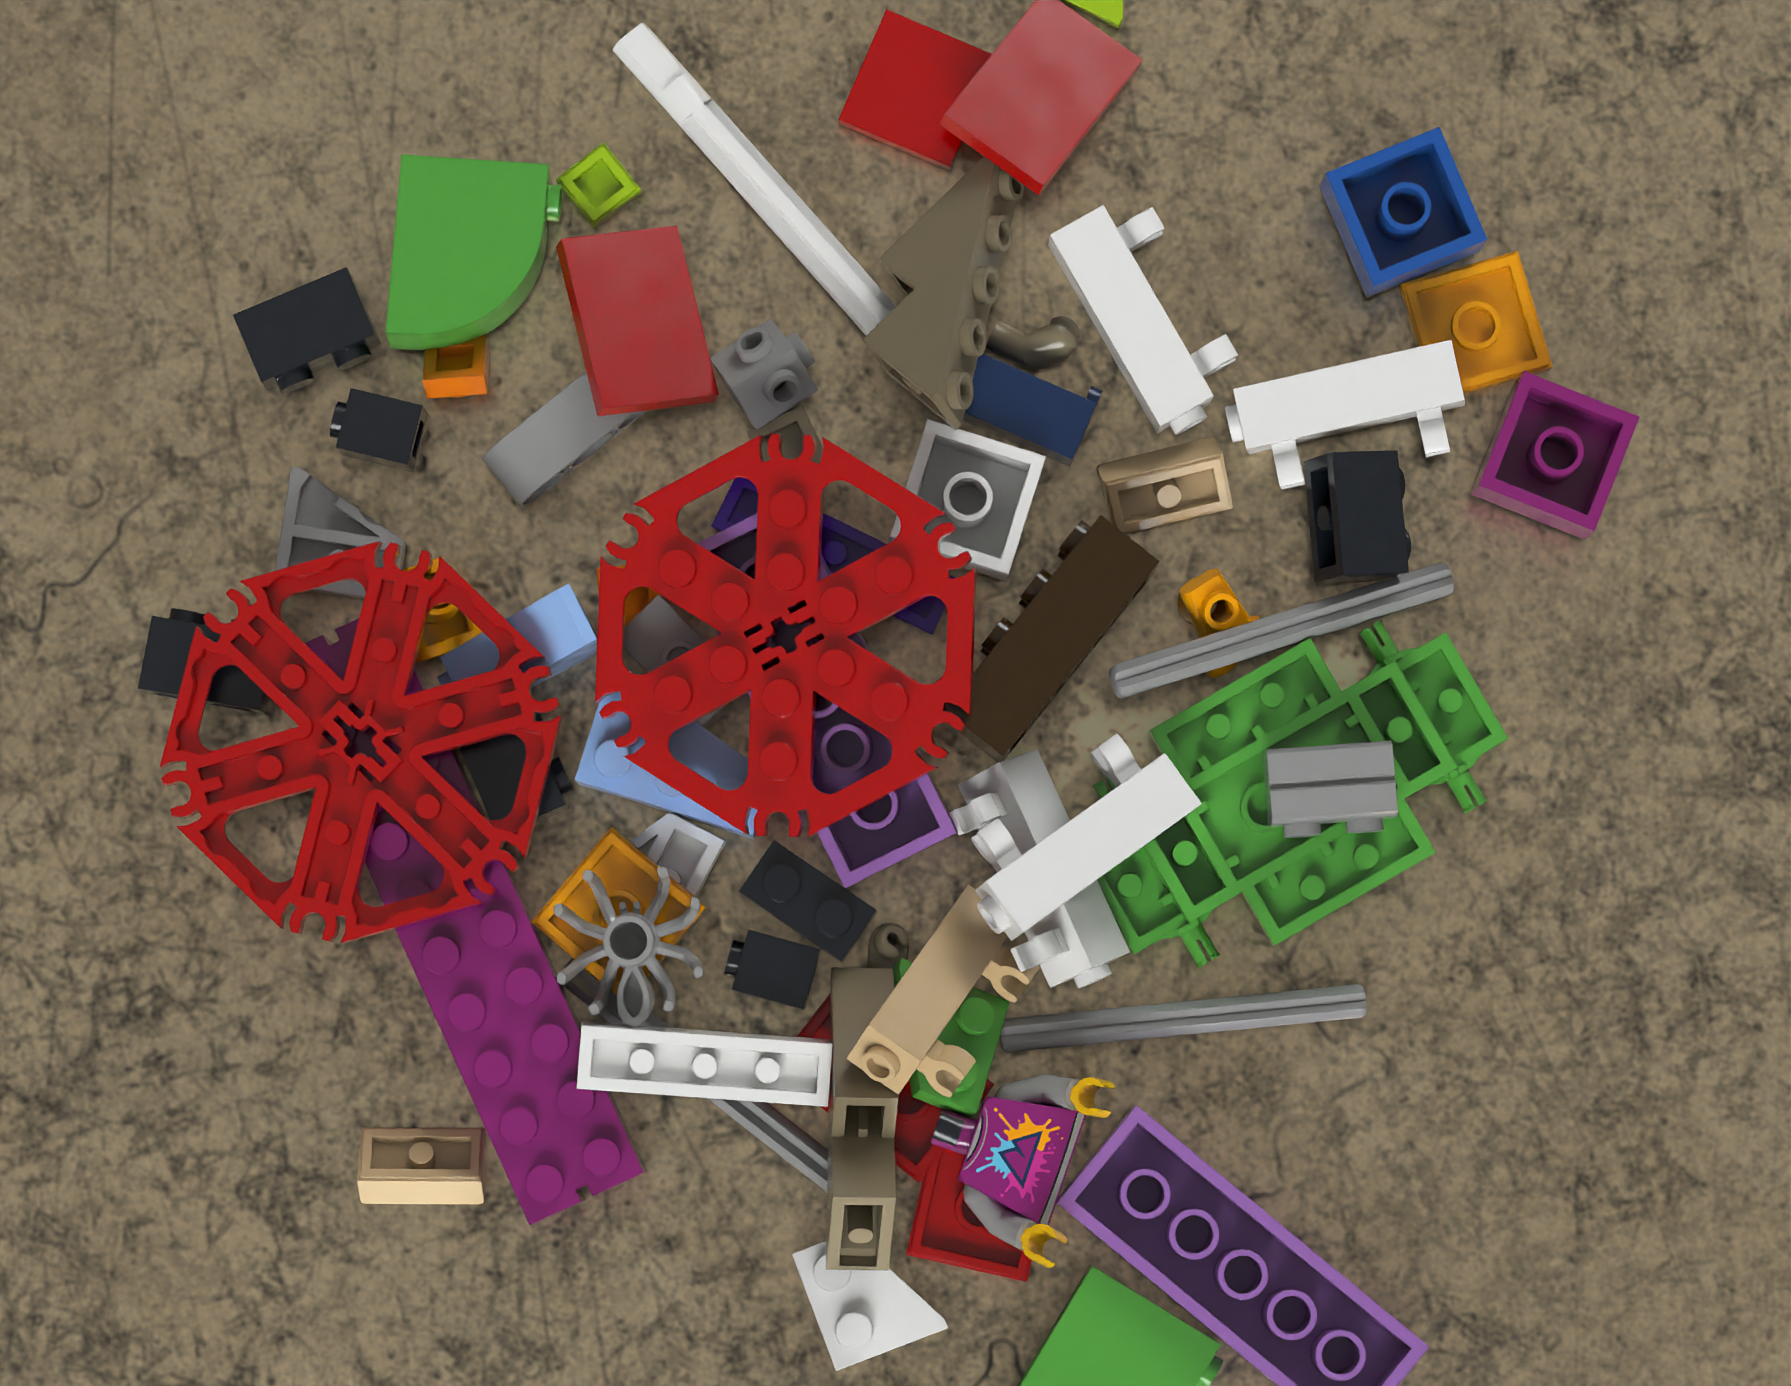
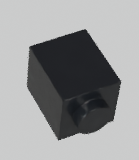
(379, 429)
(772, 969)

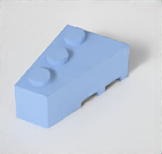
(693, 745)

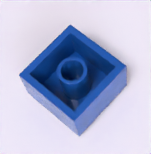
(1403, 212)

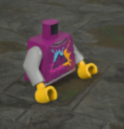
(1020, 1154)

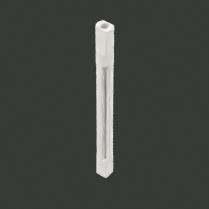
(754, 177)

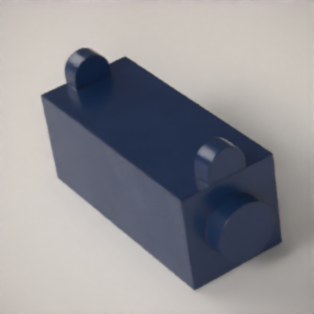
(1029, 410)

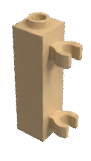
(929, 994)

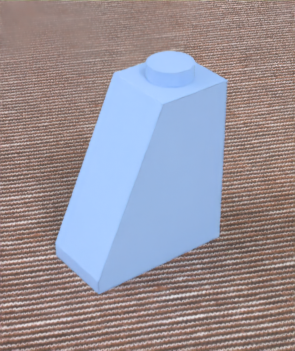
(552, 625)

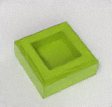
(599, 186)

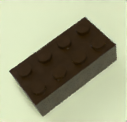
(1053, 635)

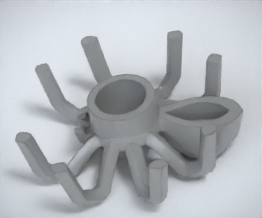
(631, 944)

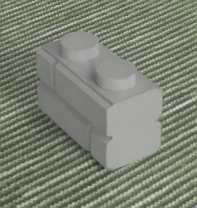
(1330, 786)

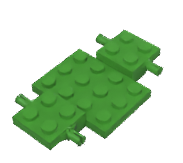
(1224, 846)

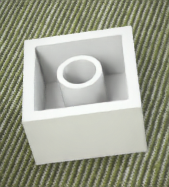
(981, 489)

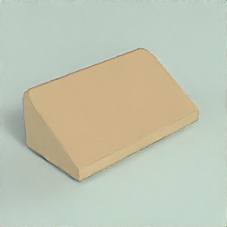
(1165, 485)
(421, 1165)

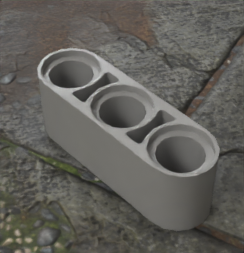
(553, 442)

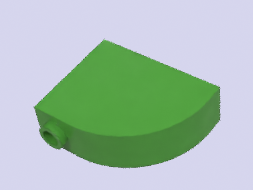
(465, 246)
(1120, 1340)

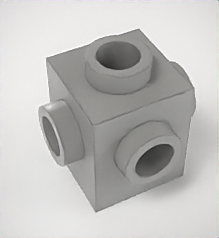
(766, 372)

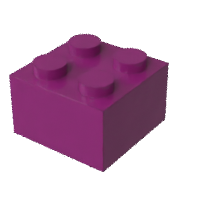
(1555, 455)

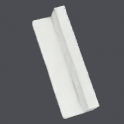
(704, 1064)

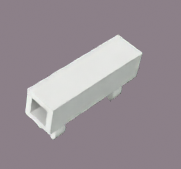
(1132, 320)
(1347, 399)
(1086, 846)
(1082, 932)

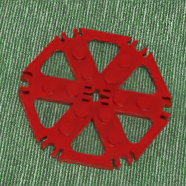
(833, 667)
(305, 760)

